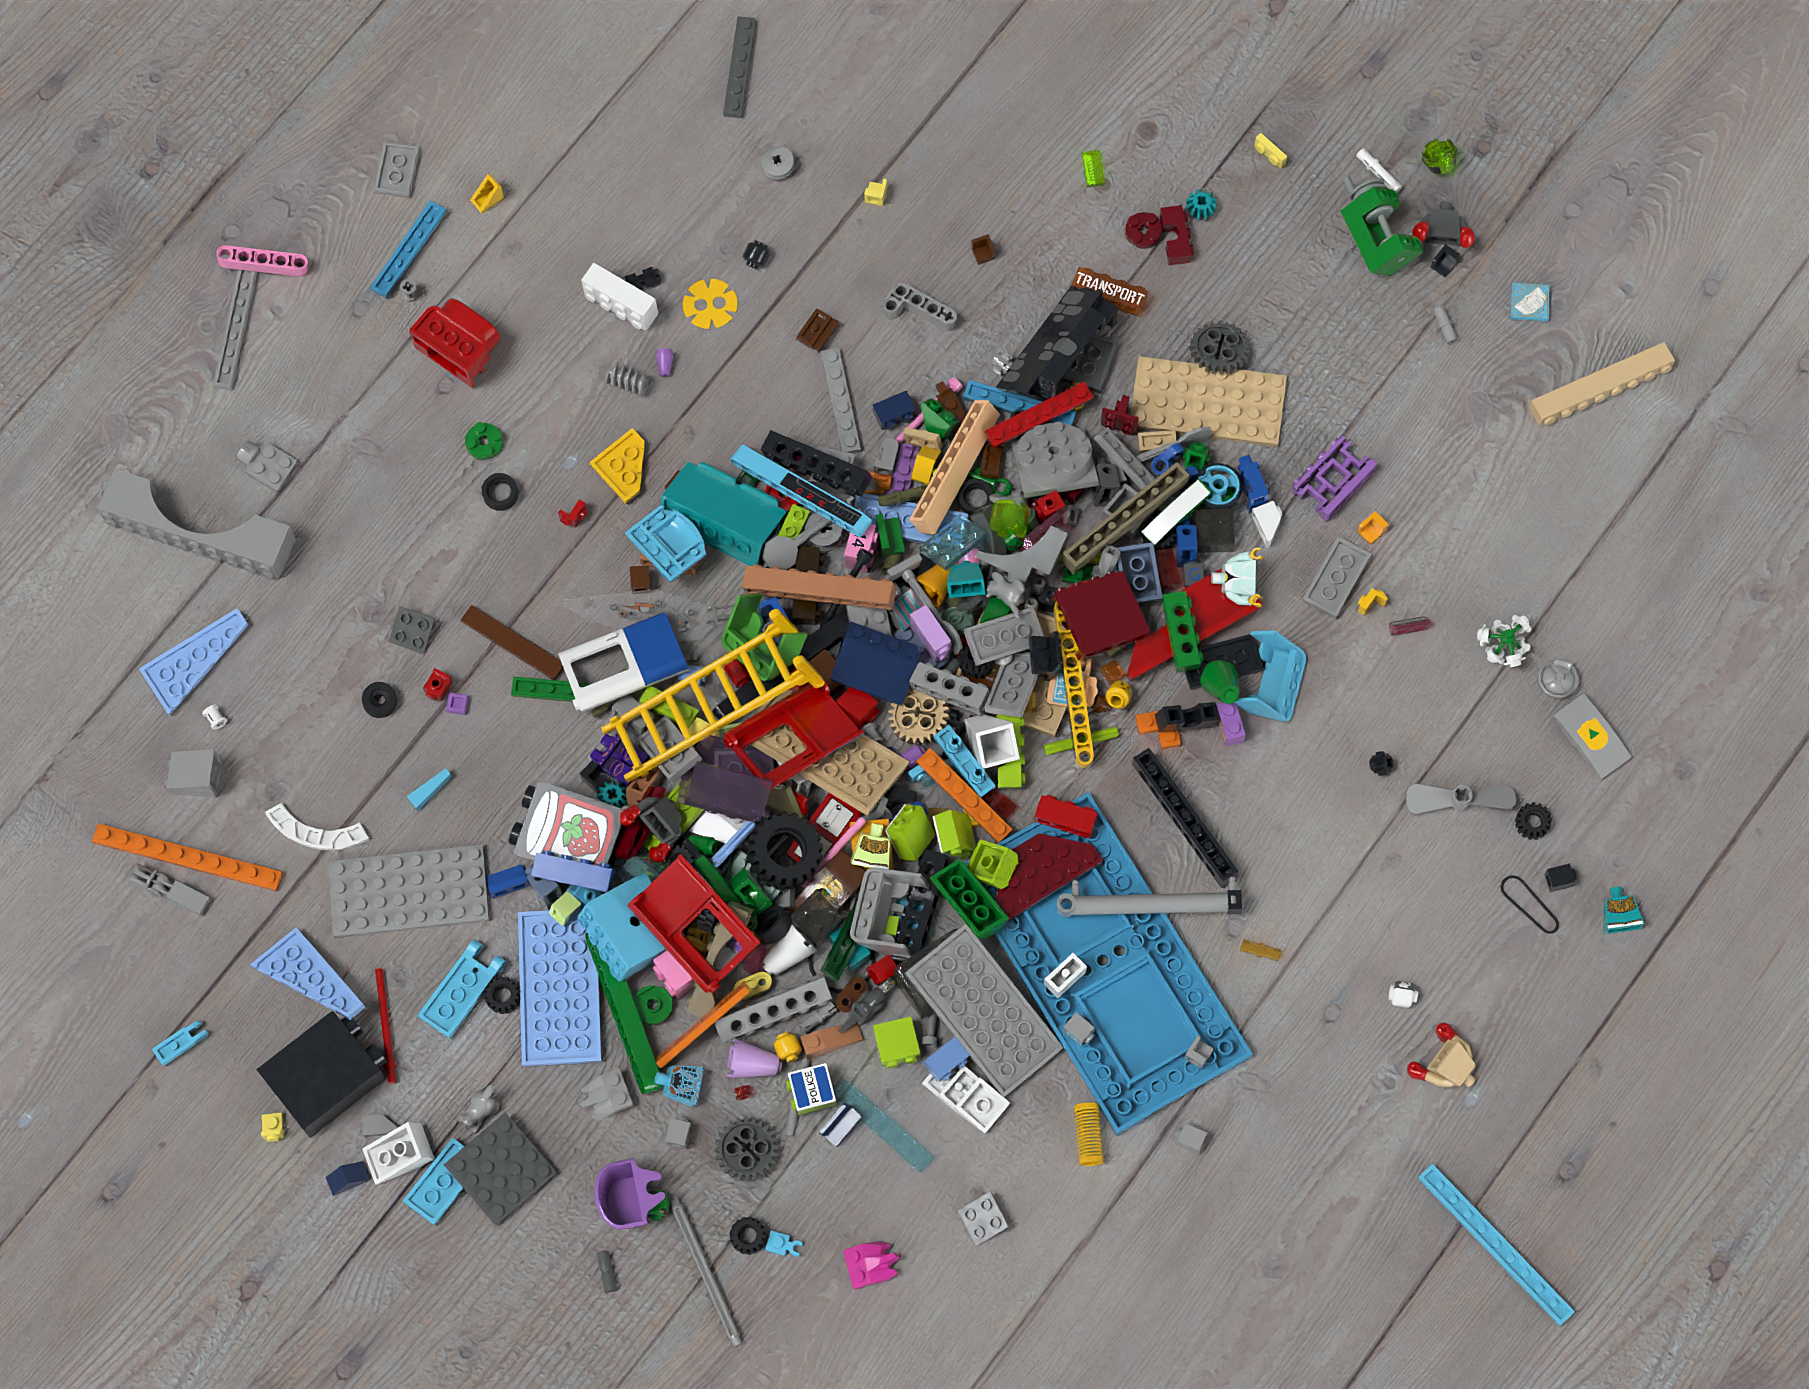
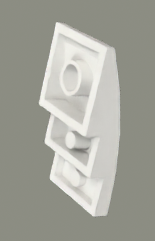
(969, 1097)

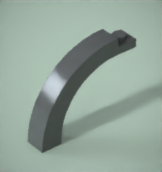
(991, 544)

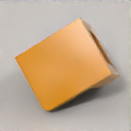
(1372, 527)

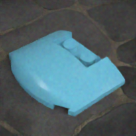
(668, 542)

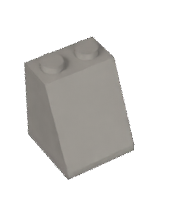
(193, 773)

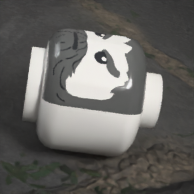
(1402, 994)

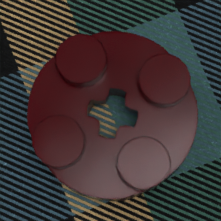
(1146, 220)

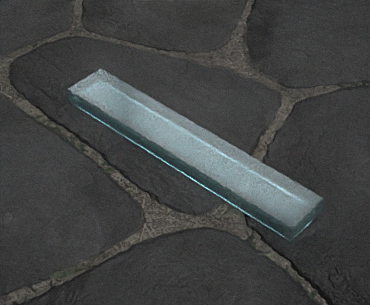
(884, 1126)

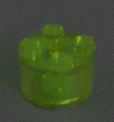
(1009, 518)

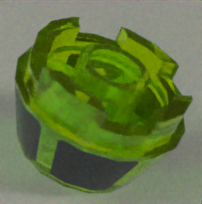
(1440, 156)

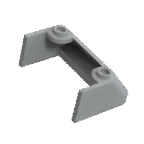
(873, 908)

